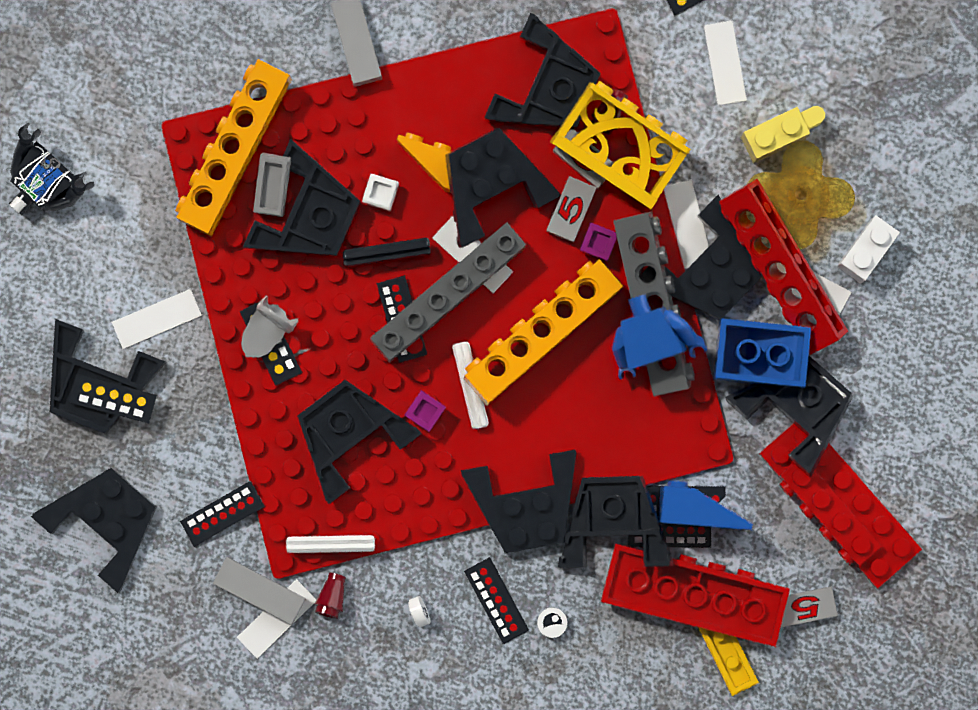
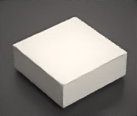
(380, 192)

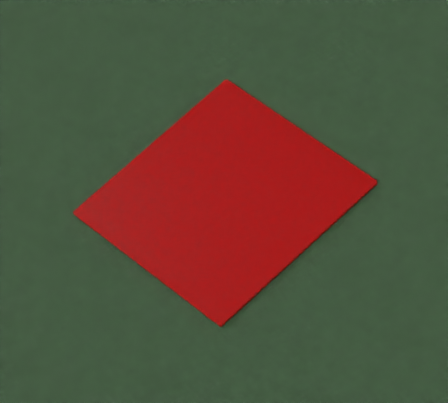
(554, 407)

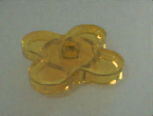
(824, 195)

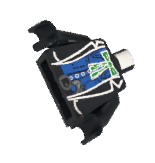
(42, 177)

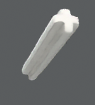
(474, 404)
(330, 544)

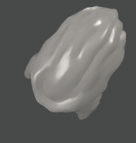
(265, 329)

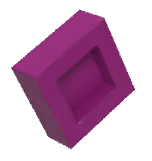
(598, 242)
(425, 411)

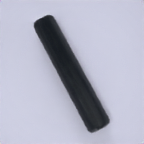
(386, 252)

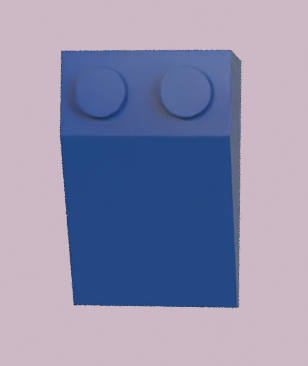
(762, 353)
(692, 507)

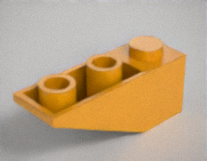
(428, 157)

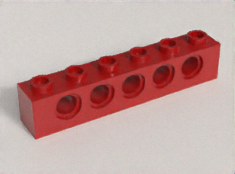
(786, 252)

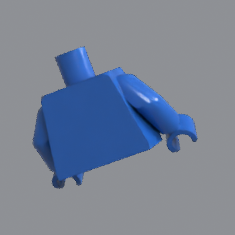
(651, 336)

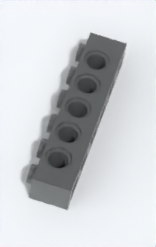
(627, 231)
(448, 292)

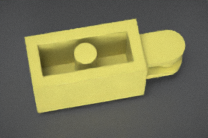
(781, 132)

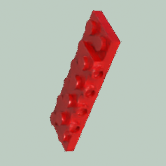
(843, 508)
(697, 595)

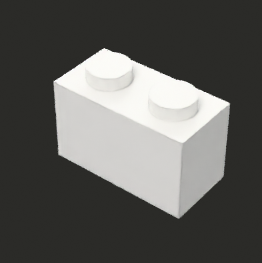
(868, 249)

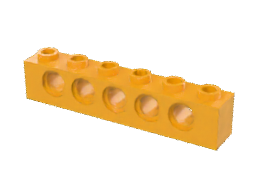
(207, 218)
(604, 286)

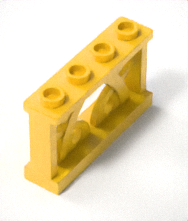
(580, 144)

